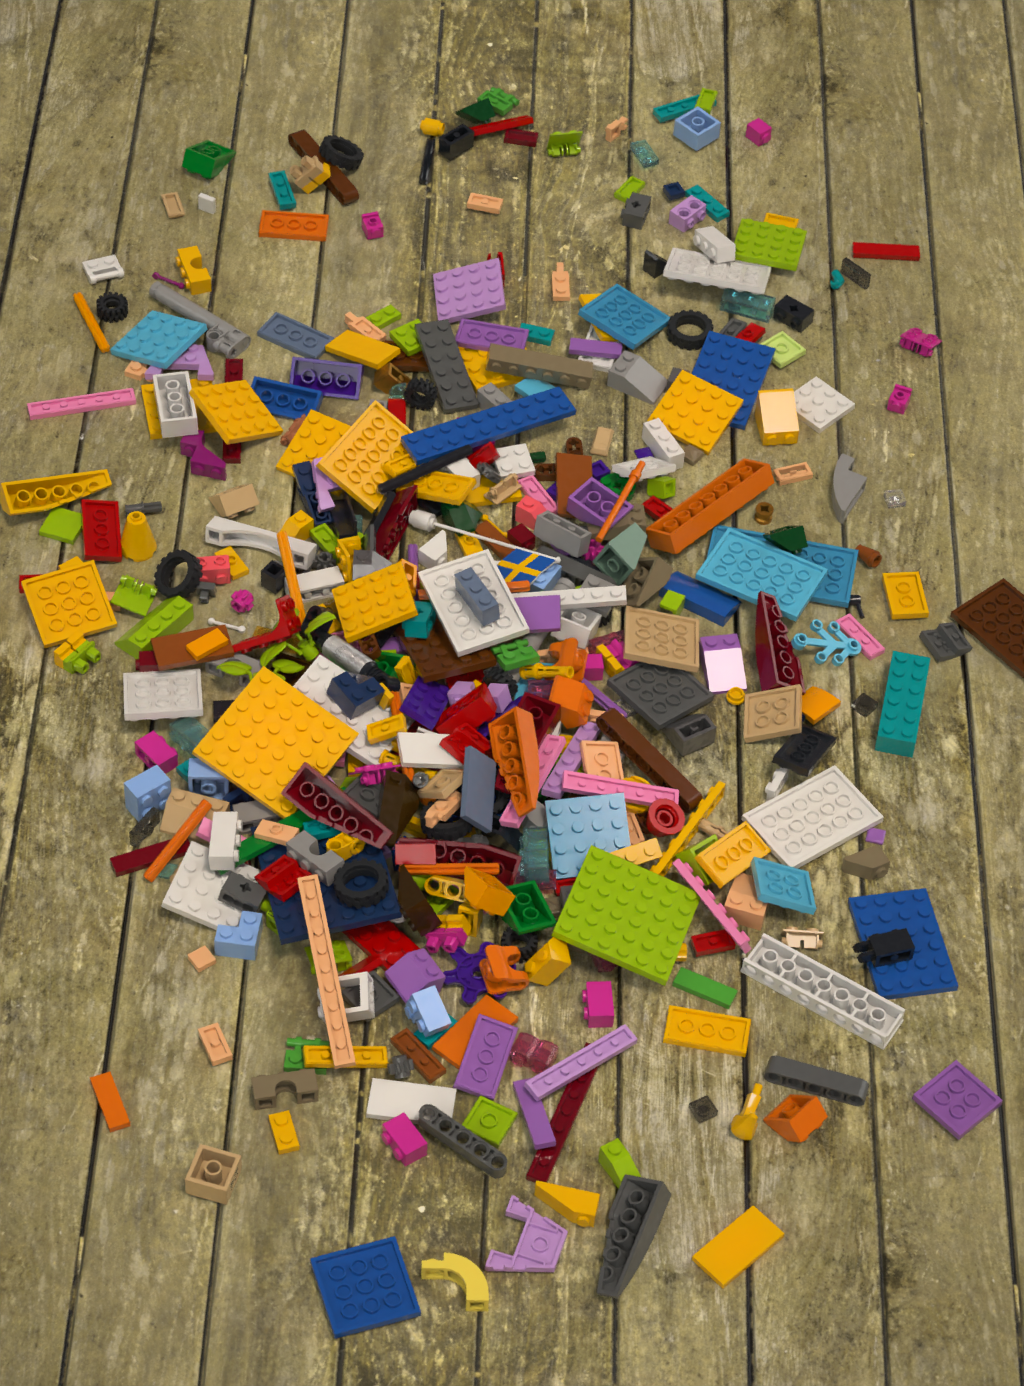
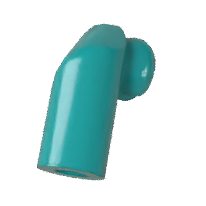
(838, 279)

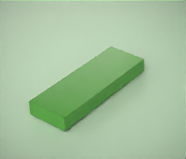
(705, 988)

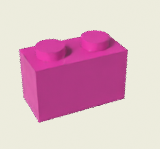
(155, 751)
(599, 1004)
(404, 1139)

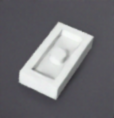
(779, 778)

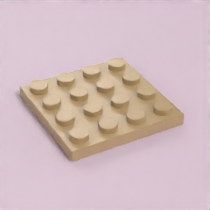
(661, 639)

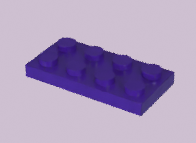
(425, 702)

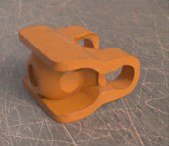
(568, 655)
(497, 971)

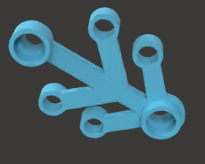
(849, 645)

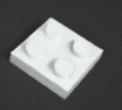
(514, 460)

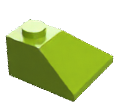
(691, 852)

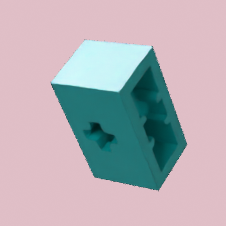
(420, 625)

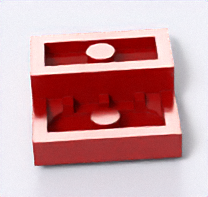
(462, 737)
(281, 877)

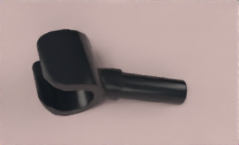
(855, 600)

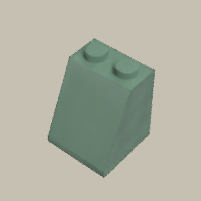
(622, 554)

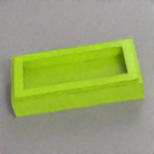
(706, 99)
(631, 185)

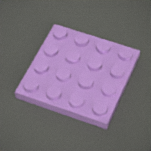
(469, 291)

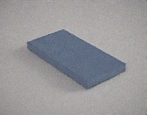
(294, 336)
(478, 789)

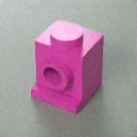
(372, 225)
(899, 399)

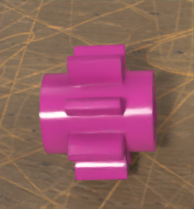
(594, 549)
(242, 600)

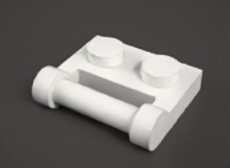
(102, 269)

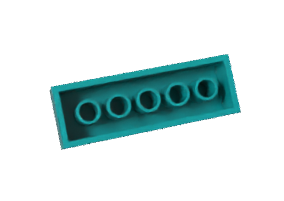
(902, 704)

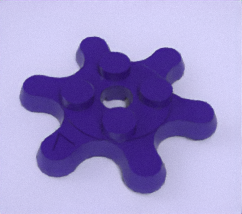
(463, 974)

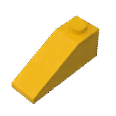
(573, 1204)

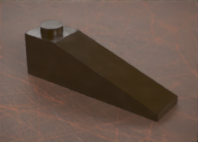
(397, 803)

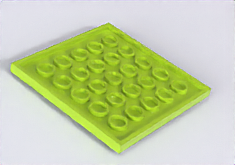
(627, 915)

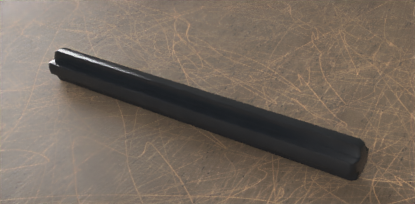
(425, 469)

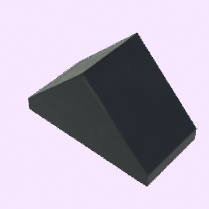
(653, 264)

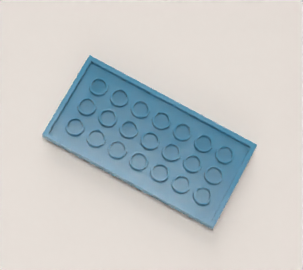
(838, 560)

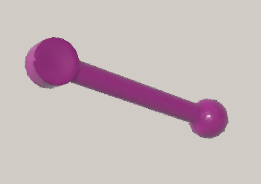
(155, 275)

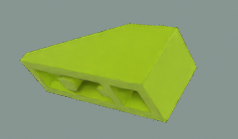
(617, 1161)

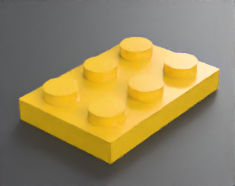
(905, 595)

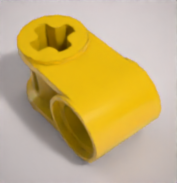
(344, 845)

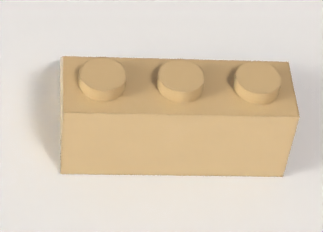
(181, 805)

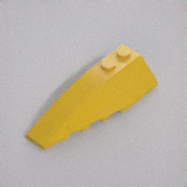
(50, 492)

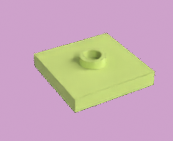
(786, 349)

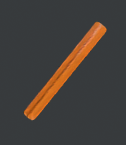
(177, 840)
(450, 868)

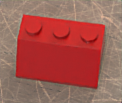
(472, 708)

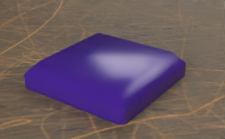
(643, 452)

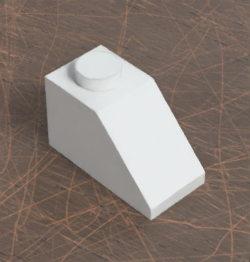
(434, 551)

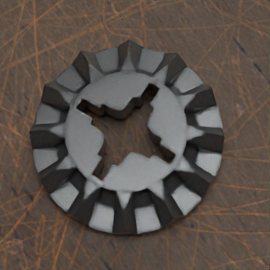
(488, 472)

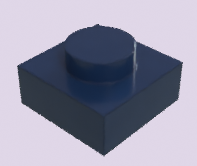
(673, 191)

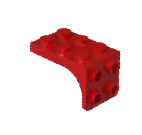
(287, 625)

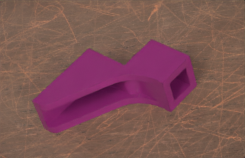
(202, 461)

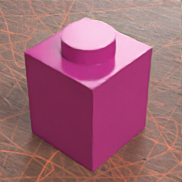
(758, 132)
(594, 667)

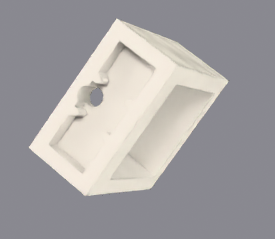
(366, 1009)

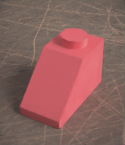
(528, 510)

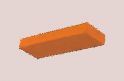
(110, 1101)

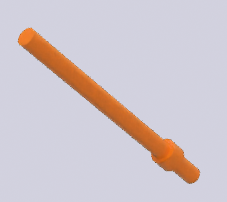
(633, 477)

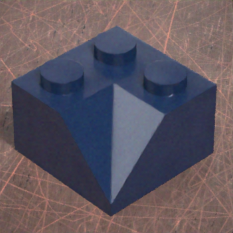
(355, 693)

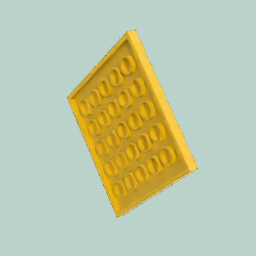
(269, 738)

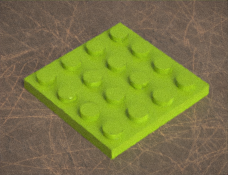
(769, 244)

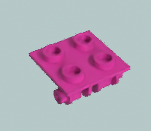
(916, 336)
(374, 773)

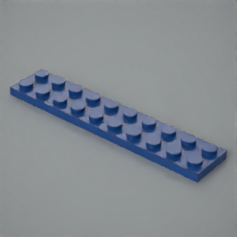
(488, 425)

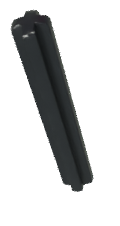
(427, 160)

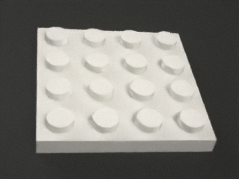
(162, 694)
(197, 890)

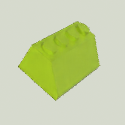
(165, 619)

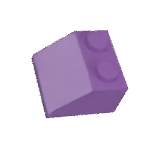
(414, 973)

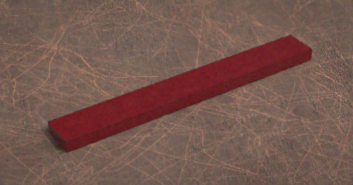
(233, 373)
(561, 1125)

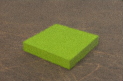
(62, 525)
(490, 1121)

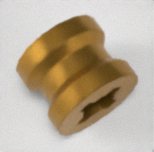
(763, 513)

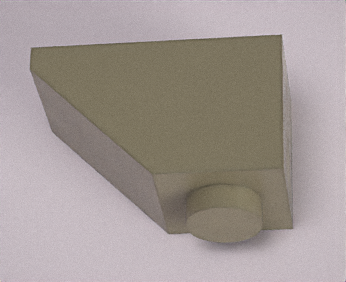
(867, 863)

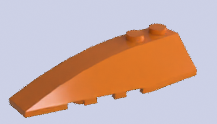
(517, 755)

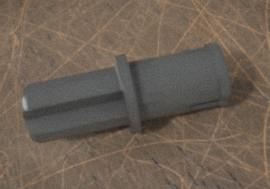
(144, 507)
(420, 779)

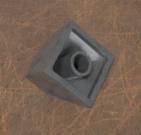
(367, 562)

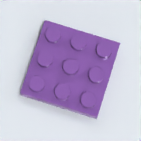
(957, 1099)

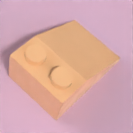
(743, 903)

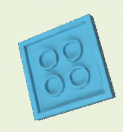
(783, 885)

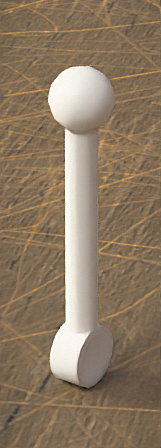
(241, 629)

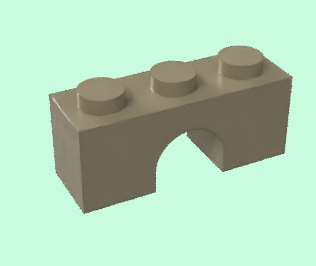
(300, 1083)

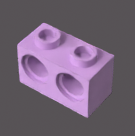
(687, 213)

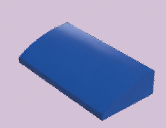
(286, 399)
(702, 598)

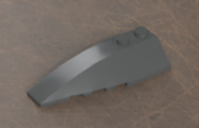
(631, 1230)

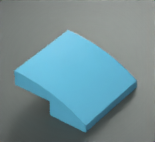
(531, 386)

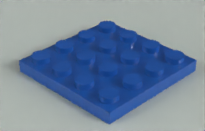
(365, 1287)

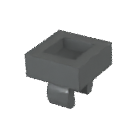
(206, 590)

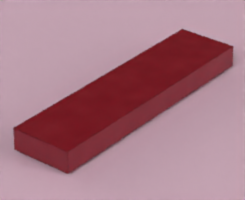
(143, 857)

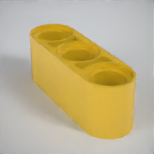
(444, 888)

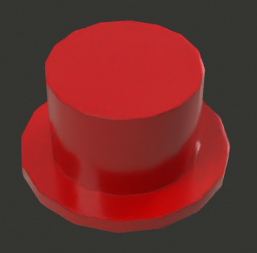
(665, 818)

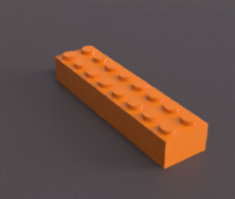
(709, 506)

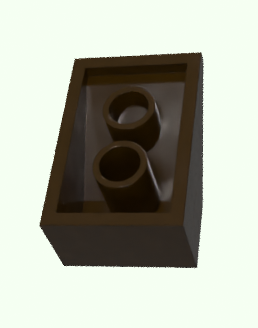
(415, 905)

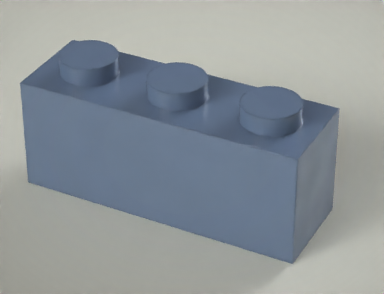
(477, 596)

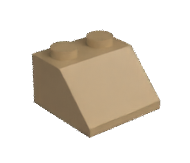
(235, 500)

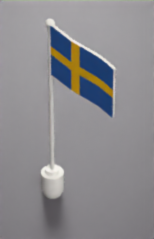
(517, 566)

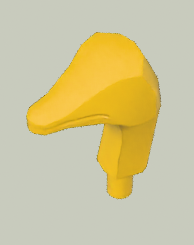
(745, 1123)

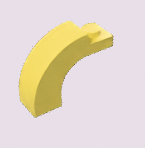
(464, 1273)

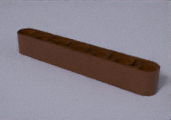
(338, 183)
(647, 758)

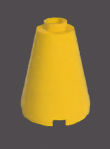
(137, 538)

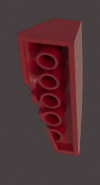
(396, 521)
(774, 651)
(545, 717)
(334, 807)
(474, 853)

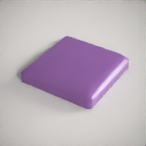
(875, 836)

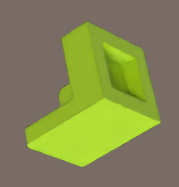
(661, 487)
(673, 602)

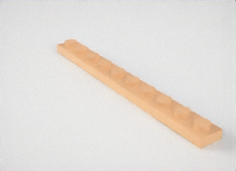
(326, 972)

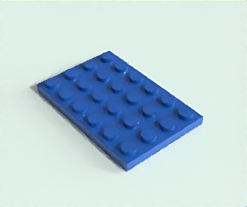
(736, 368)
(930, 967)

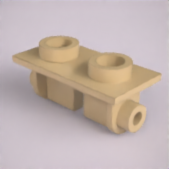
(503, 489)
(794, 936)

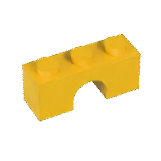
(190, 263)

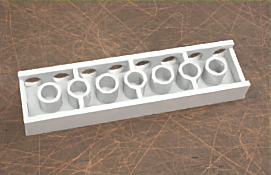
(823, 991)

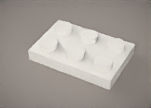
(652, 468)

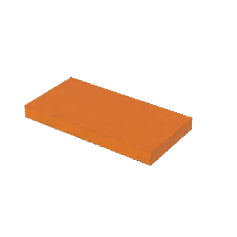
(293, 225)
(456, 1039)

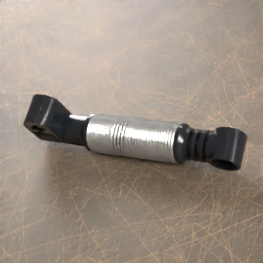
(343, 653)

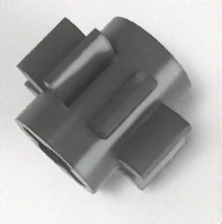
(324, 560)
(400, 1066)

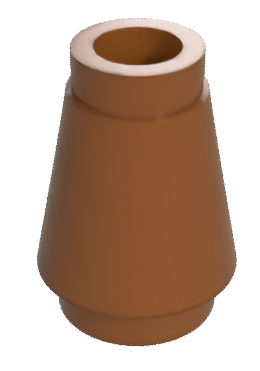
(869, 556)

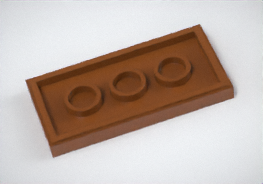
(571, 473)
(172, 653)

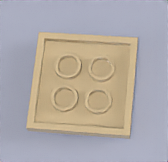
(773, 713)

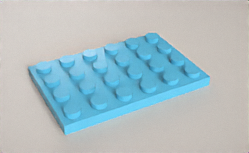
(750, 566)

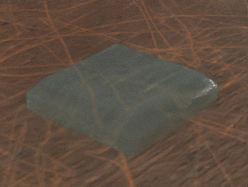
(168, 870)

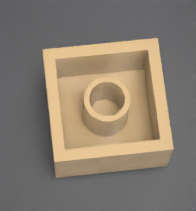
(213, 1174)

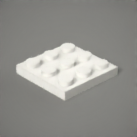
(820, 404)

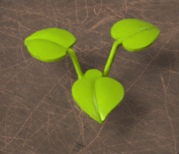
(306, 647)
(240, 668)

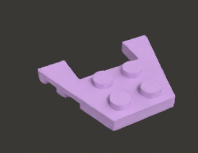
(192, 359)
(323, 486)
(537, 1247)

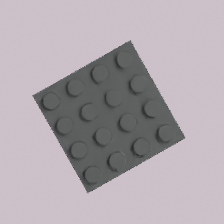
(660, 692)

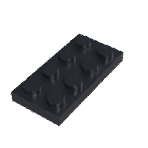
(804, 750)

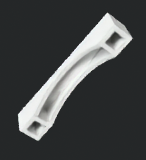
(232, 533)

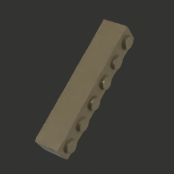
(539, 366)

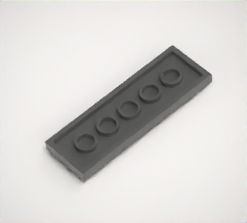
(446, 366)

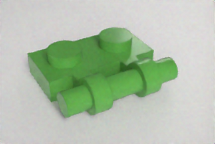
(500, 101)
(517, 658)
(294, 1058)

